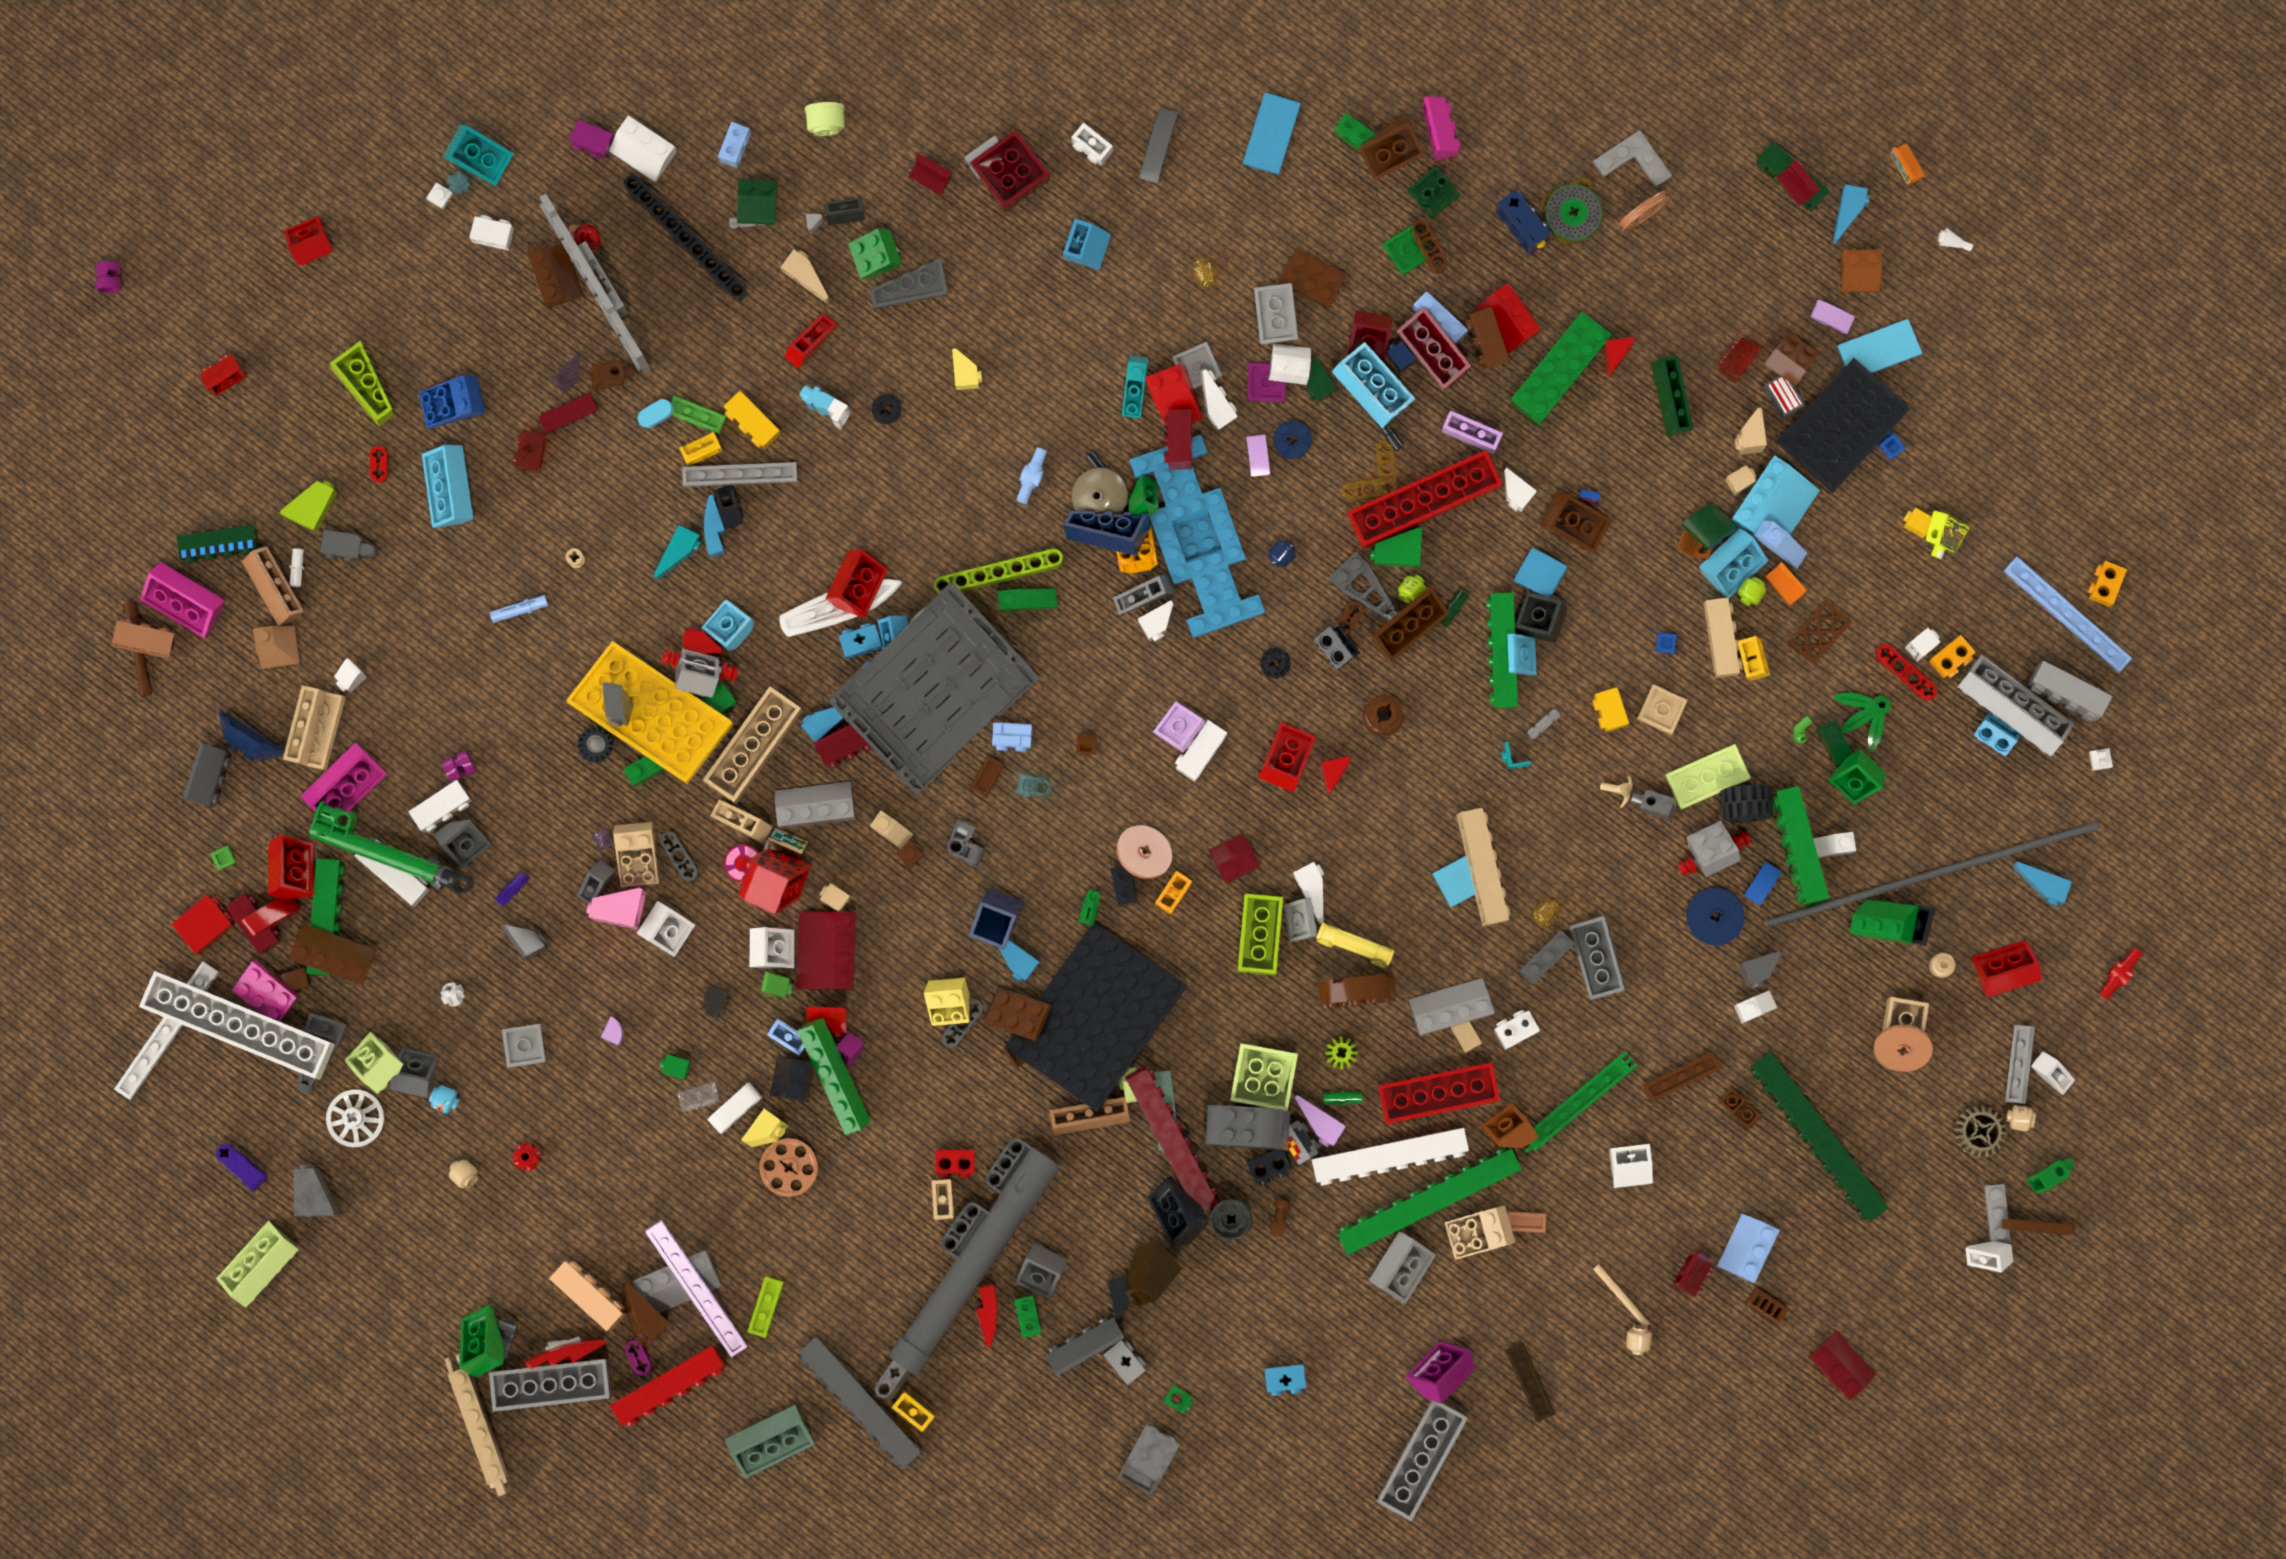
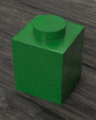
(675, 1067)

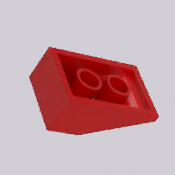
(1174, 391)
(1287, 757)

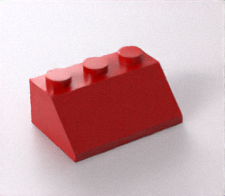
(1512, 318)
(856, 583)
(290, 868)
(2006, 968)

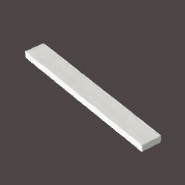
(160, 1039)

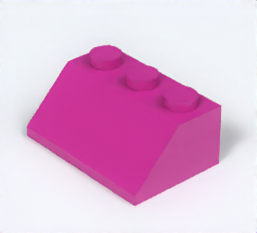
(1440, 127)

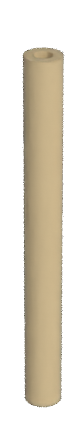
(1621, 1295)

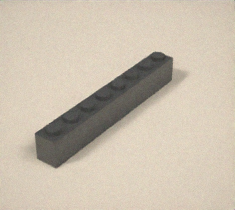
(860, 1402)

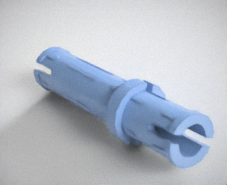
(526, 606)

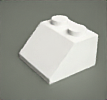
(1290, 364)
(666, 929)
(771, 948)

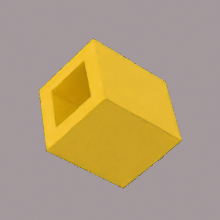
(1917, 522)

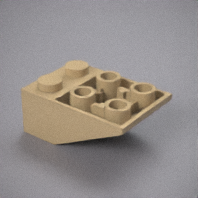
(636, 854)
(1480, 1232)

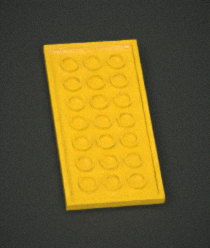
(664, 722)

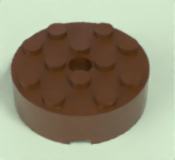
(1356, 990)

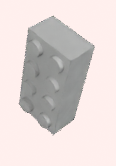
(2068, 691)

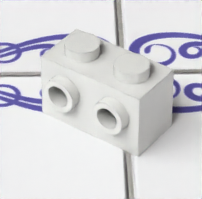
(1091, 144)
(1516, 1030)

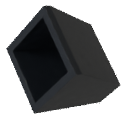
(792, 1079)

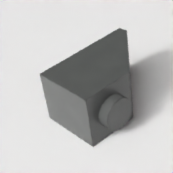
(595, 881)

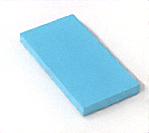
(1882, 347)

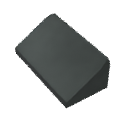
(844, 211)

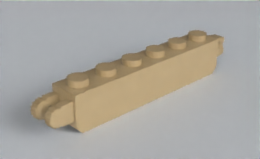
(478, 1427)

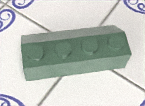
(769, 1441)

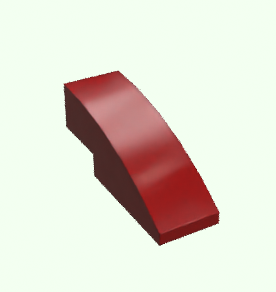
(271, 915)
(988, 1314)

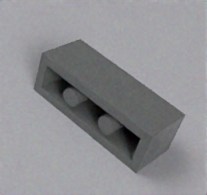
(1546, 957)

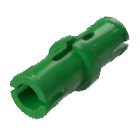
(1342, 1098)

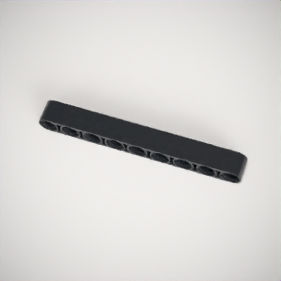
(680, 230)

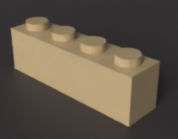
(1722, 638)

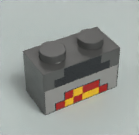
(1300, 1144)

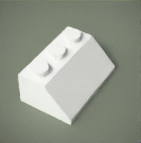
(642, 149)

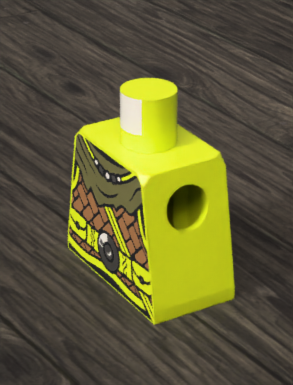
(1945, 533)

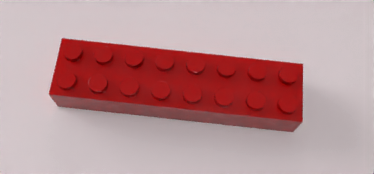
(1424, 499)

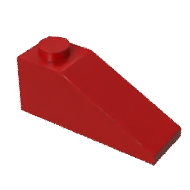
(810, 340)

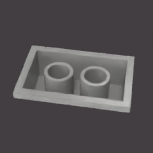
(1402, 1267)

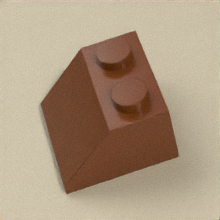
(1861, 270)
(1510, 1128)

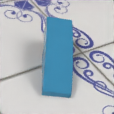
(713, 528)

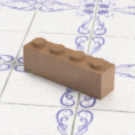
(272, 586)
(1084, 1118)

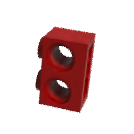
(955, 1157)

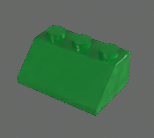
(1885, 921)

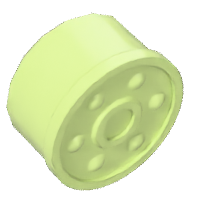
(825, 118)

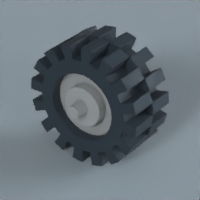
(594, 745)

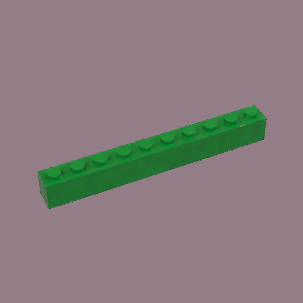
(1428, 1202)

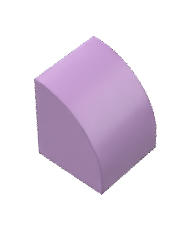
(613, 1032)

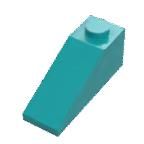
(679, 549)

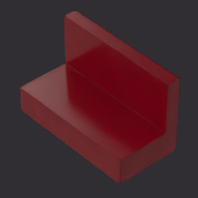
(930, 174)
(1798, 183)

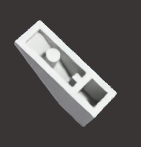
(1311, 885)

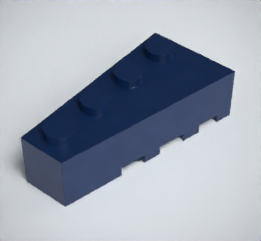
(1108, 530)

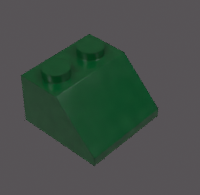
(757, 201)

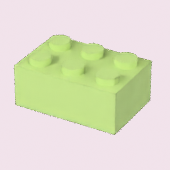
(374, 1063)

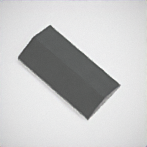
(1597, 958)

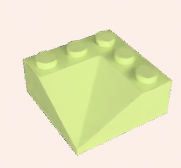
(1263, 1077)

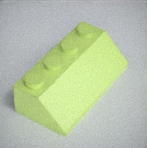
(257, 1264)

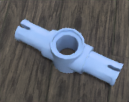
(1031, 475)

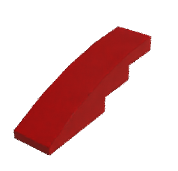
(570, 1351)

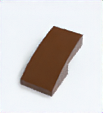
(295, 979)

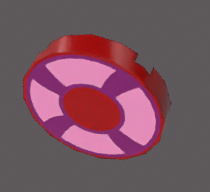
(737, 859)

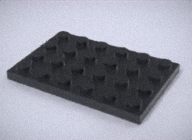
(1843, 425)

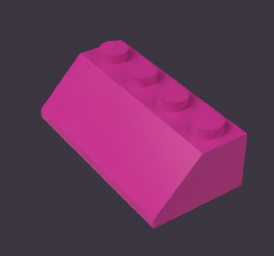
(181, 599)
(345, 781)

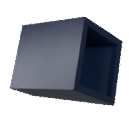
(996, 918)

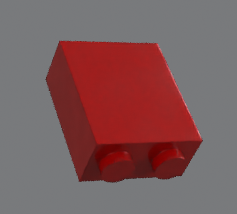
(203, 924)

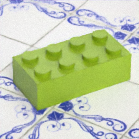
(1260, 934)

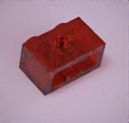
(534, 460)

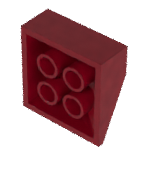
(1010, 171)

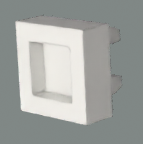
(2100, 759)

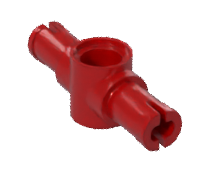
(2120, 973)

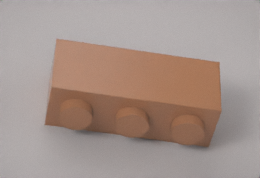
(142, 638)

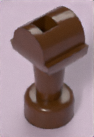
(1278, 1225)

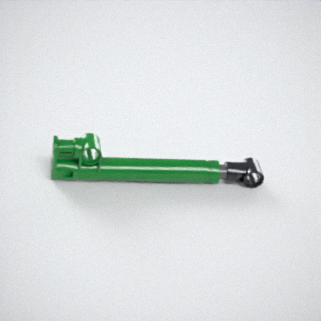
(331, 829)

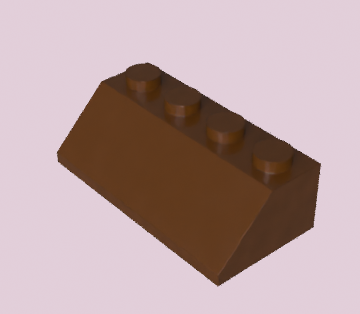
(1410, 624)
(332, 954)

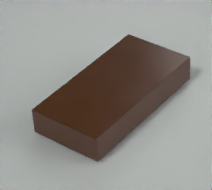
(987, 776)

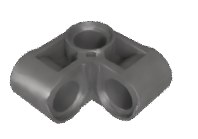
(969, 853)

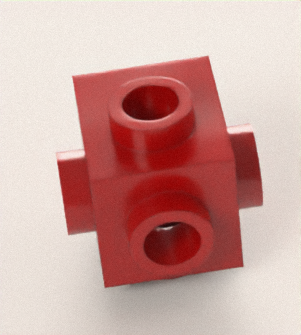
(533, 1160)

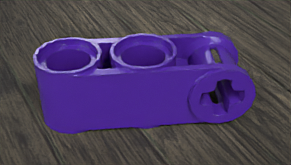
(241, 1167)

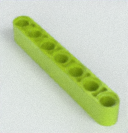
(1006, 566)

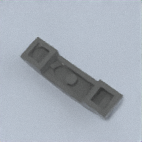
(1158, 145)

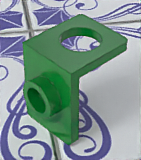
(1185, 1404)

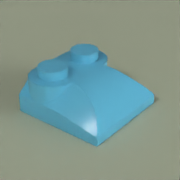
(728, 626)

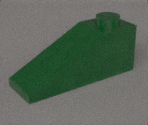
(1834, 742)

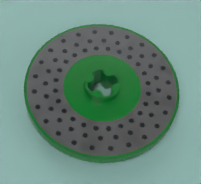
(1578, 199)

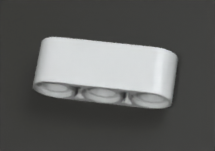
(734, 1108)

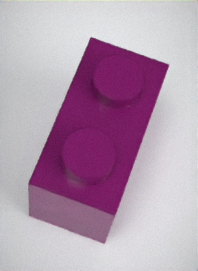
(591, 139)

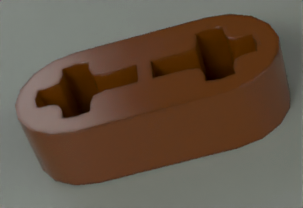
(1346, 615)

